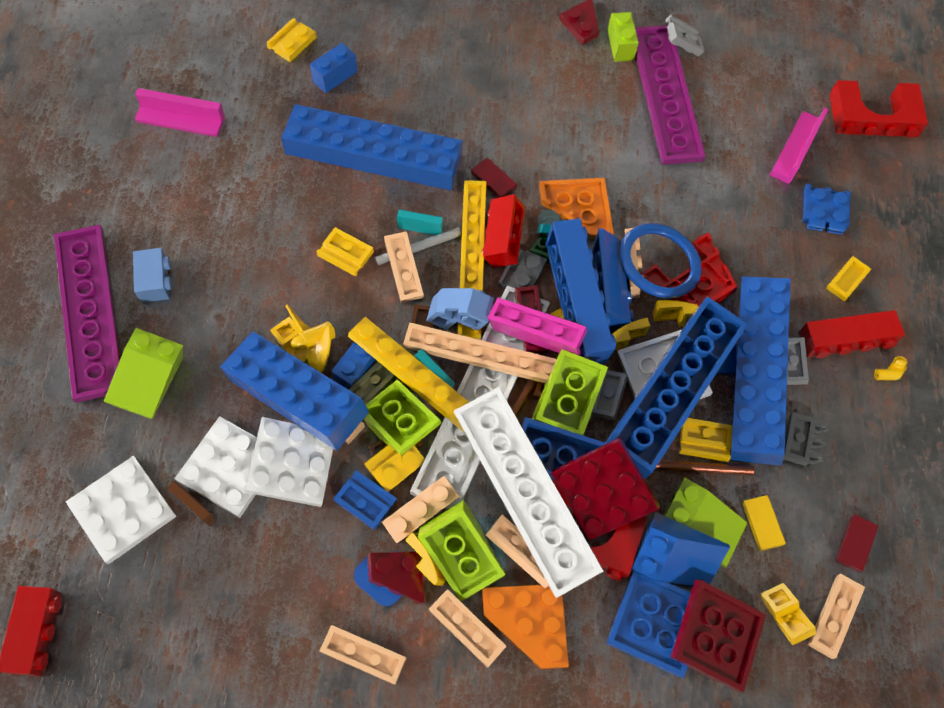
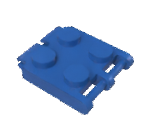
(826, 209)

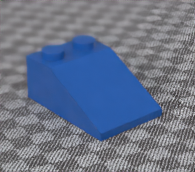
(678, 553)

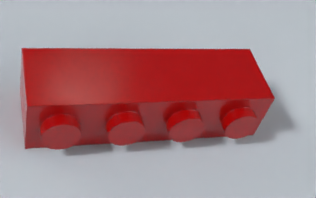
(852, 334)

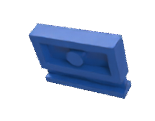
(365, 500)

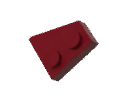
(581, 21)
(397, 573)

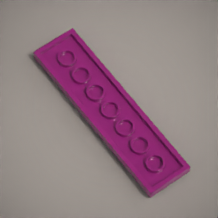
(667, 97)
(87, 311)

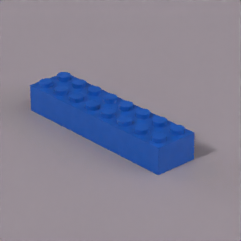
(372, 147)
(761, 372)
(677, 384)

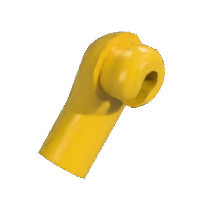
(894, 371)

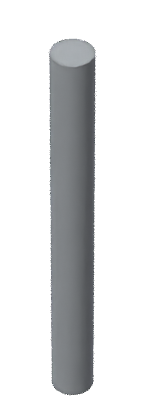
(423, 244)

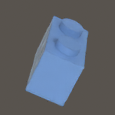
(151, 275)

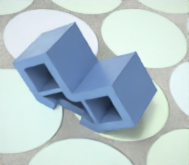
(460, 305)

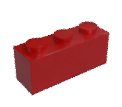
(503, 231)
(29, 631)

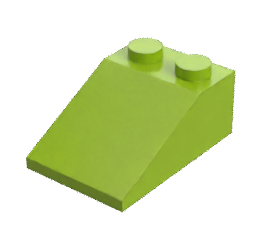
(144, 373)
(570, 392)
(399, 418)
(705, 513)
(461, 550)

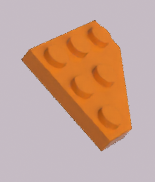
(579, 199)
(531, 621)

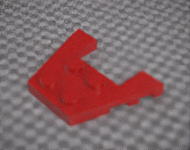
(714, 280)

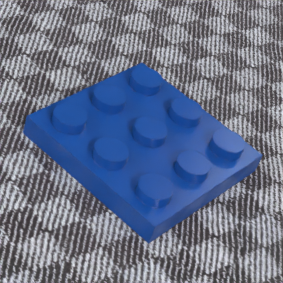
(650, 622)

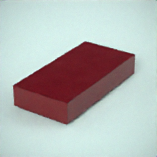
(495, 178)
(857, 543)

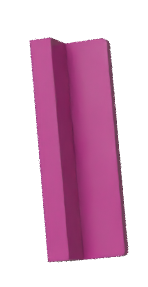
(179, 112)
(797, 146)
(536, 327)

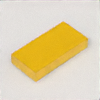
(848, 278)
(763, 523)

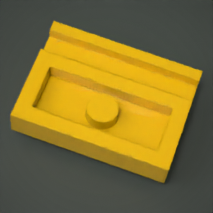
(291, 39)
(345, 251)
(706, 439)
(391, 468)

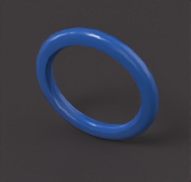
(644, 284)

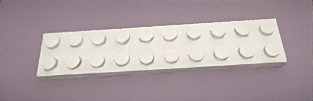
(451, 450)

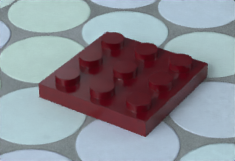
(605, 489)
(718, 636)

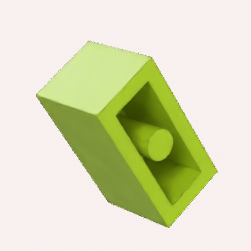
(622, 36)

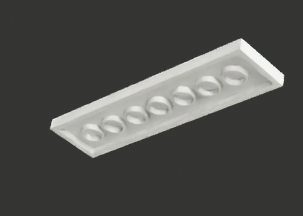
(528, 492)

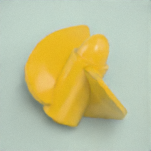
(315, 341)

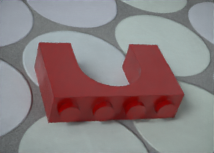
(855, 118)
(620, 551)

